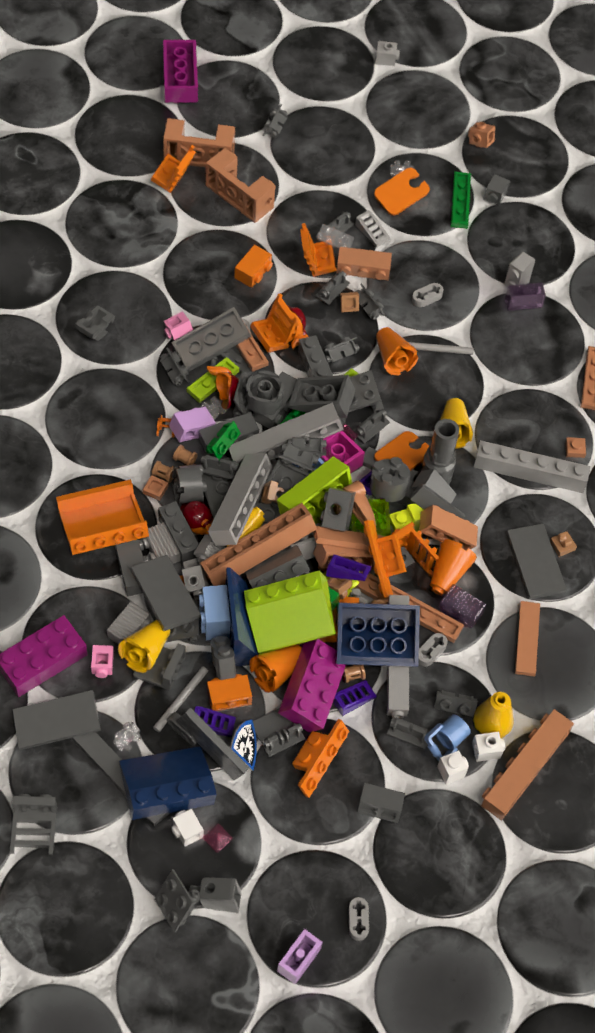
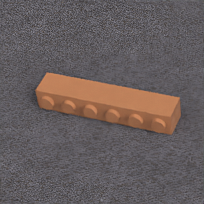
(260, 544)
(527, 764)

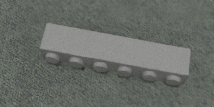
(314, 424)
(532, 466)
(240, 499)

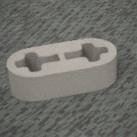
(427, 295)
(428, 646)
(363, 918)

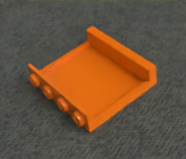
(101, 517)

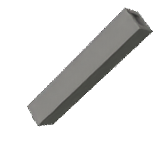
(398, 677)

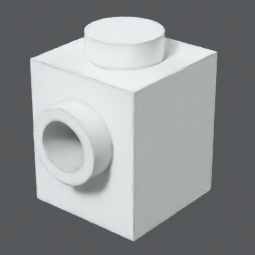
(488, 746)
(452, 767)
(187, 827)

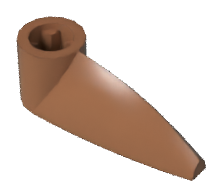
(361, 507)

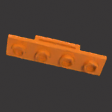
(386, 555)
(317, 755)

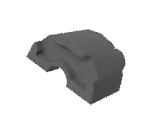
(95, 323)

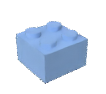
(214, 611)

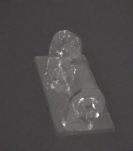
(334, 237)

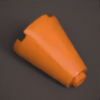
(395, 351)
(450, 566)
(274, 667)

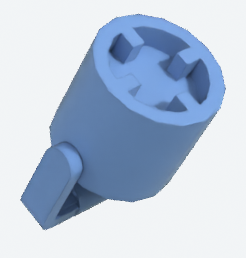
(449, 734)

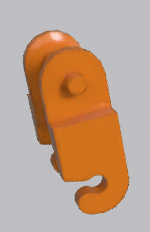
(160, 425)

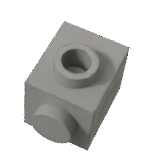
(387, 53)
(195, 580)

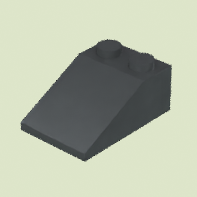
(316, 392)

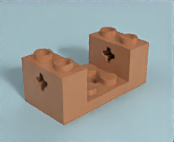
(178, 144)
(222, 179)

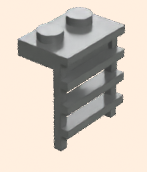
(33, 810)

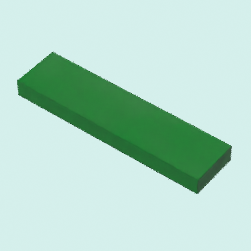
(460, 200)

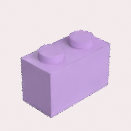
(188, 423)
(299, 956)

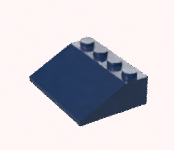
(240, 628)
(378, 634)
(167, 782)

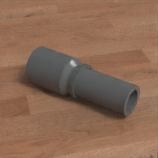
(441, 452)

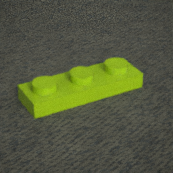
(207, 383)

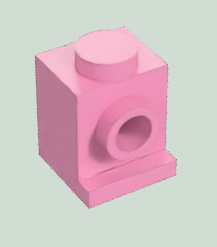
(177, 326)
(100, 655)

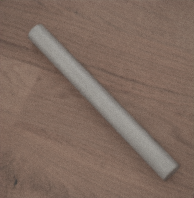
(442, 348)
(181, 698)

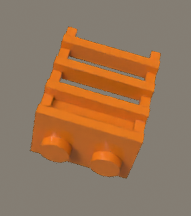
(172, 170)
(318, 255)
(278, 327)
(410, 540)

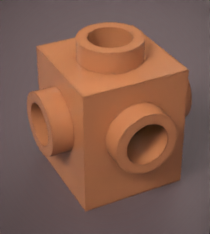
(481, 134)

